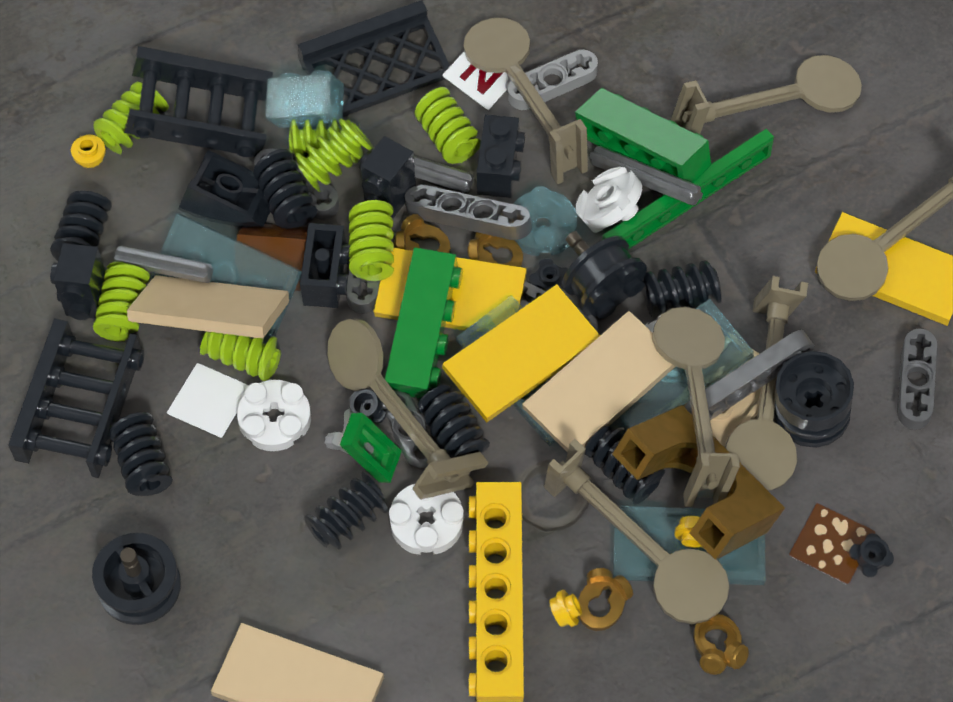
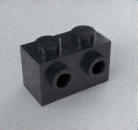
(498, 156)
(388, 173)
(323, 266)
(78, 280)

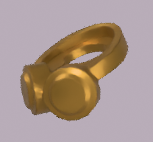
(415, 227)
(477, 252)
(597, 581)
(714, 660)

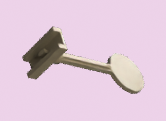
(503, 46)
(820, 81)
(856, 266)
(694, 343)
(357, 364)
(760, 443)
(687, 582)

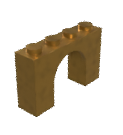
(672, 443)

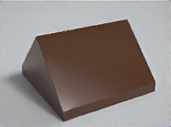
(277, 242)

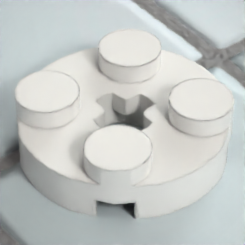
(610, 199)
(269, 395)
(426, 537)

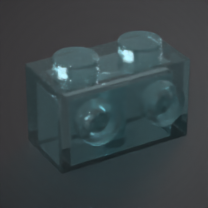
(304, 98)

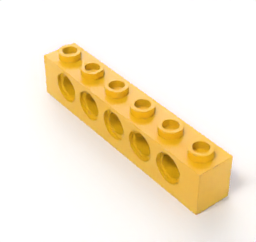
(503, 503)

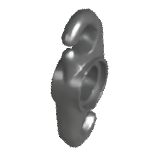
(405, 442)

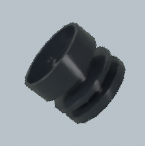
(814, 382)

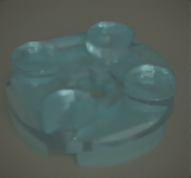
(561, 217)

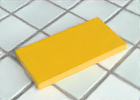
(917, 274)
(481, 289)
(520, 353)

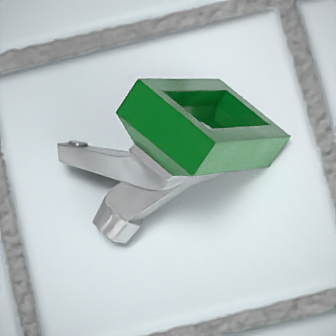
(366, 445)

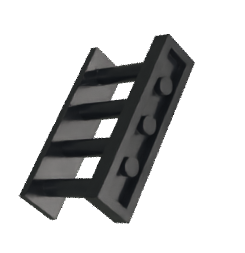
(203, 74)
(52, 375)

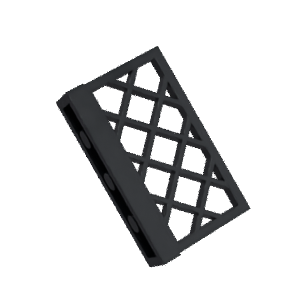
(369, 34)

